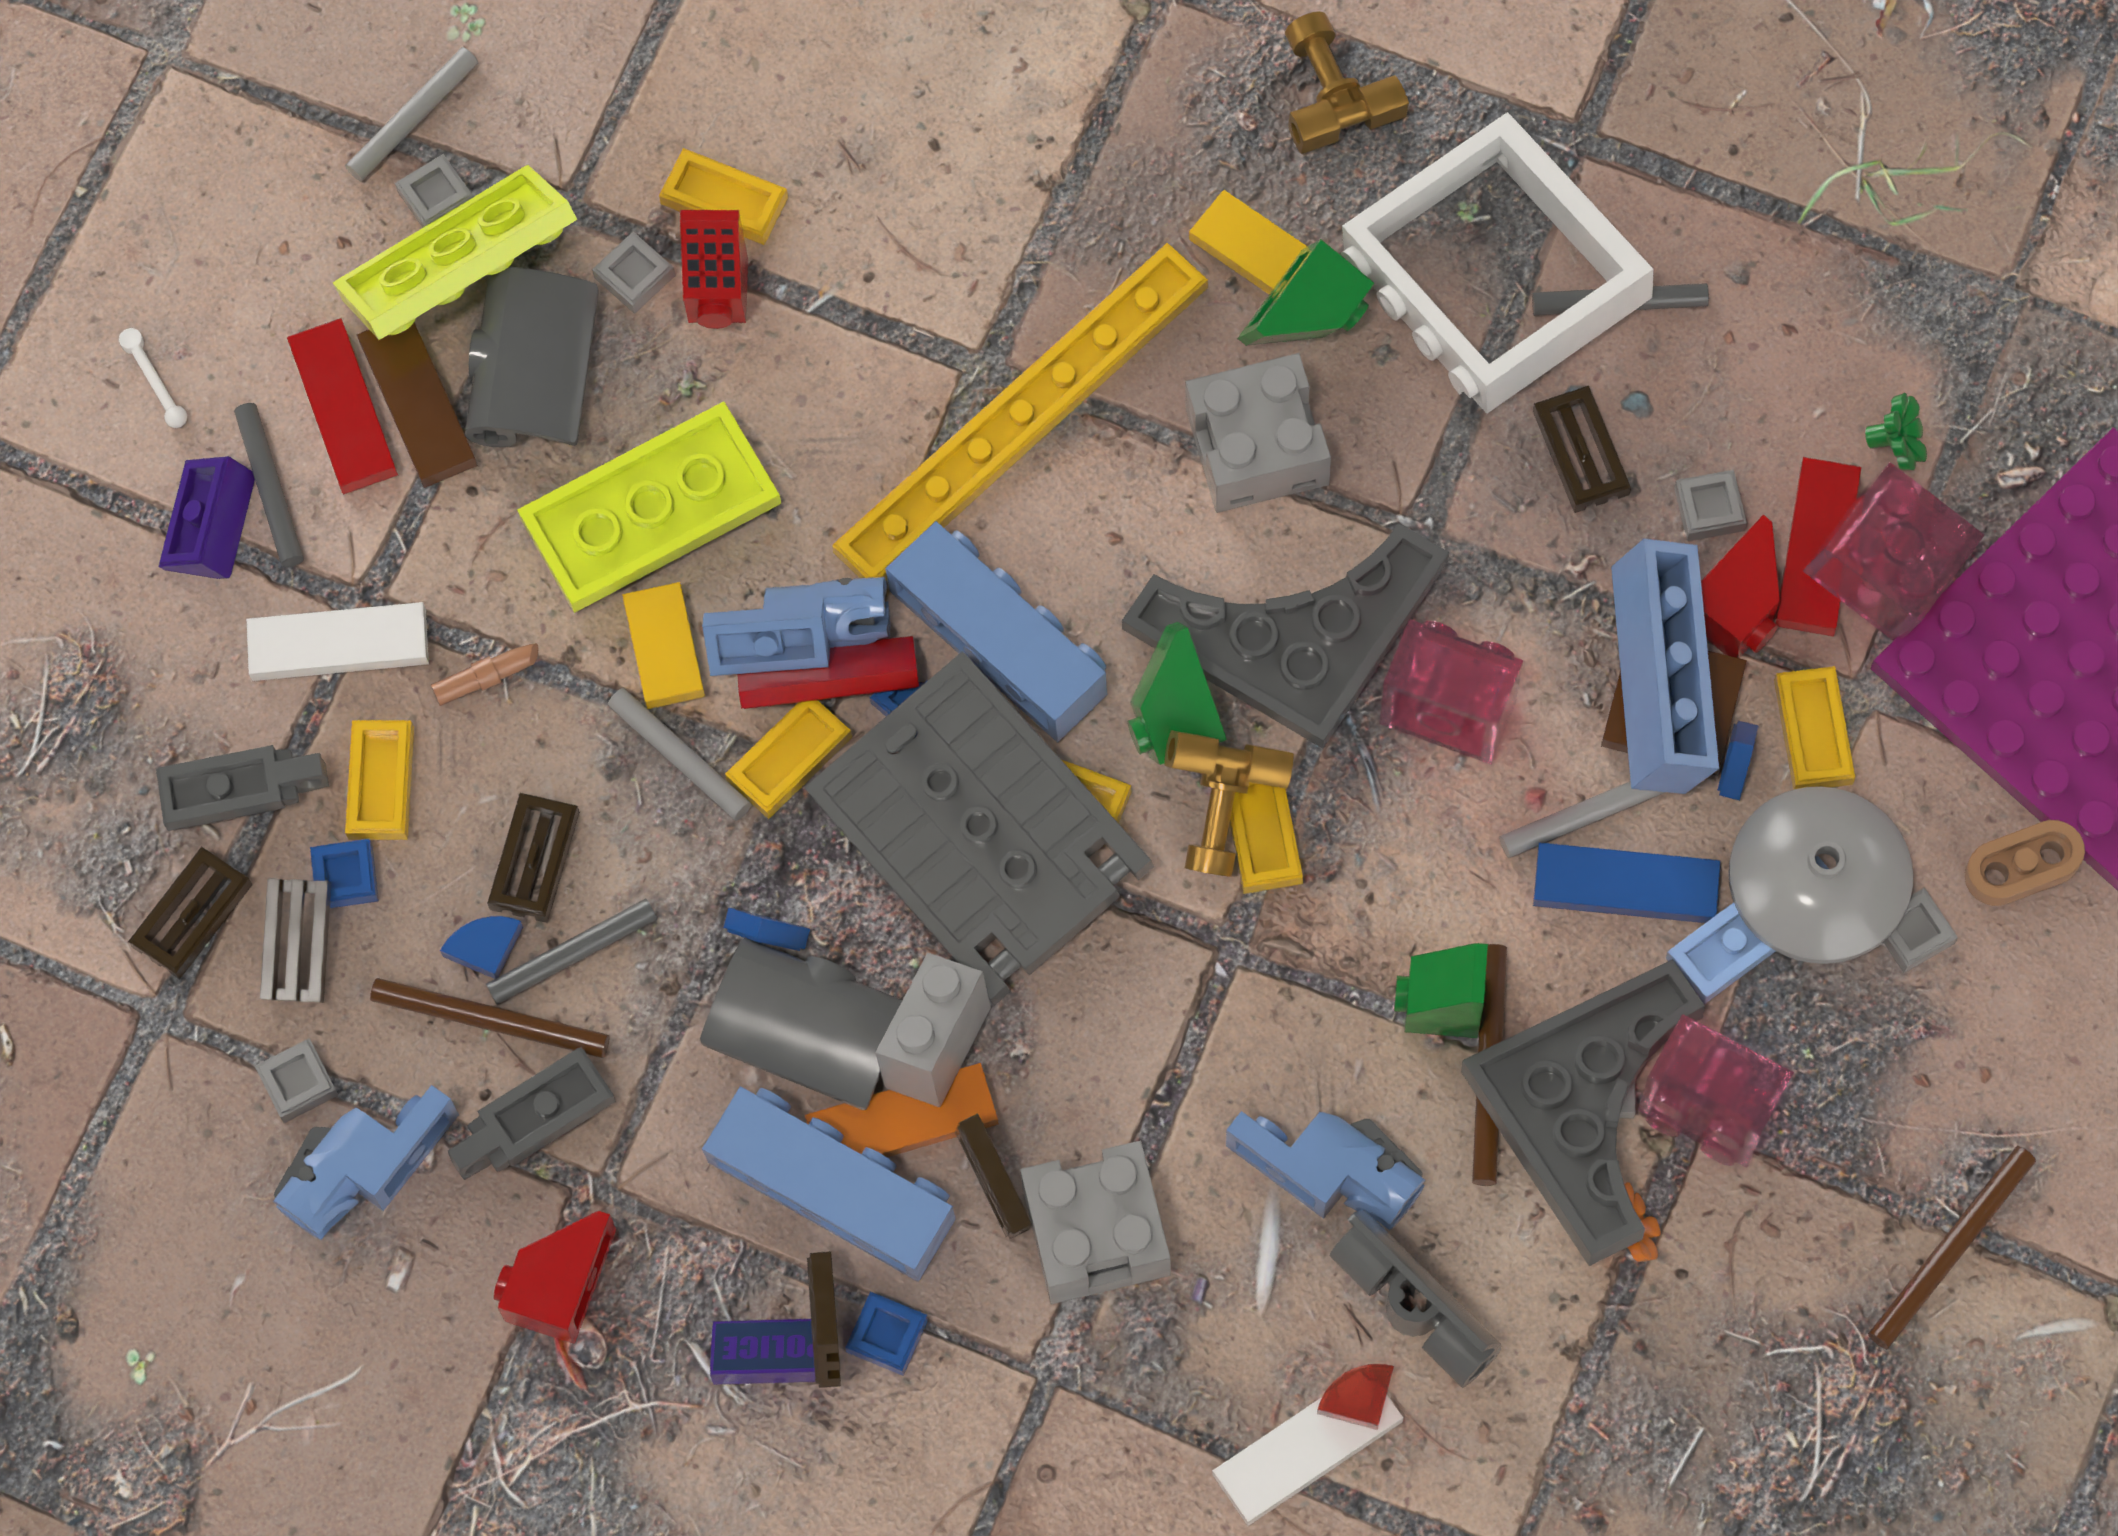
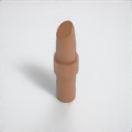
(484, 673)

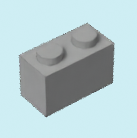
(933, 1029)

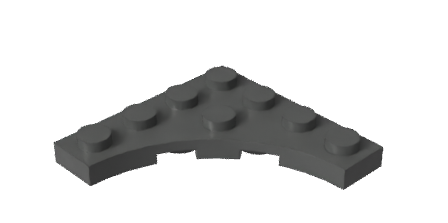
(1305, 651)
(1562, 1095)

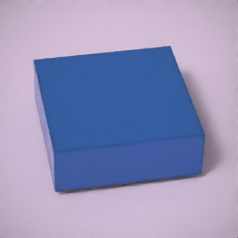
(349, 869)
(886, 1333)

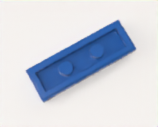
(1626, 883)

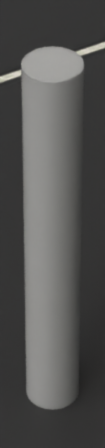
(411, 114)
(679, 754)
(1573, 818)

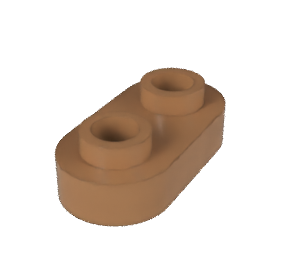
(2021, 864)

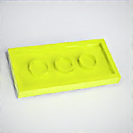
(455, 252)
(649, 506)

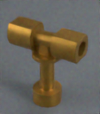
(1342, 99)
(1226, 772)

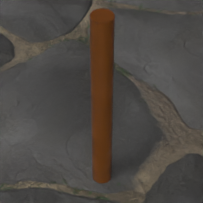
(489, 1017)
(1490, 1033)
(1952, 1247)

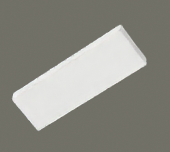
(337, 641)
(1294, 1458)

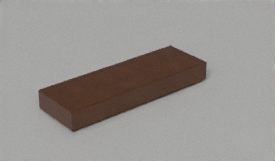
(418, 404)

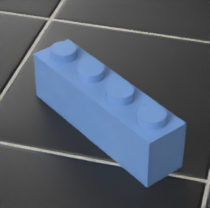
(998, 630)
(1664, 667)
(830, 1182)

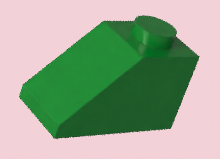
(1311, 299)
(1172, 696)
(1444, 991)

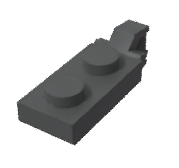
(236, 785)
(532, 1115)

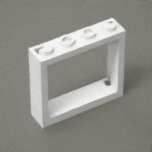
(1509, 145)

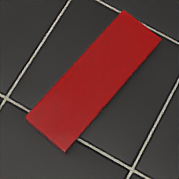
(342, 406)
(1821, 501)
(851, 671)

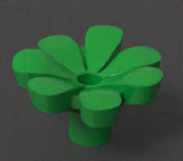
(1900, 432)

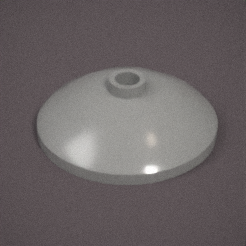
(1817, 910)

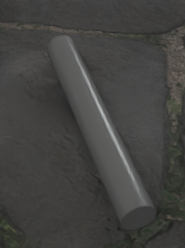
(1662, 298)
(268, 485)
(571, 951)

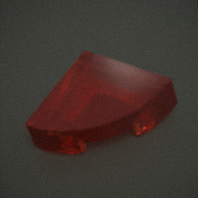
(1358, 1395)

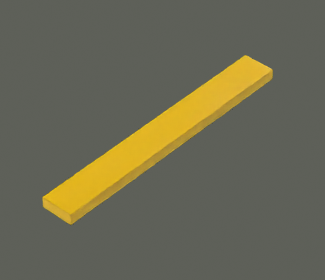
(1023, 412)

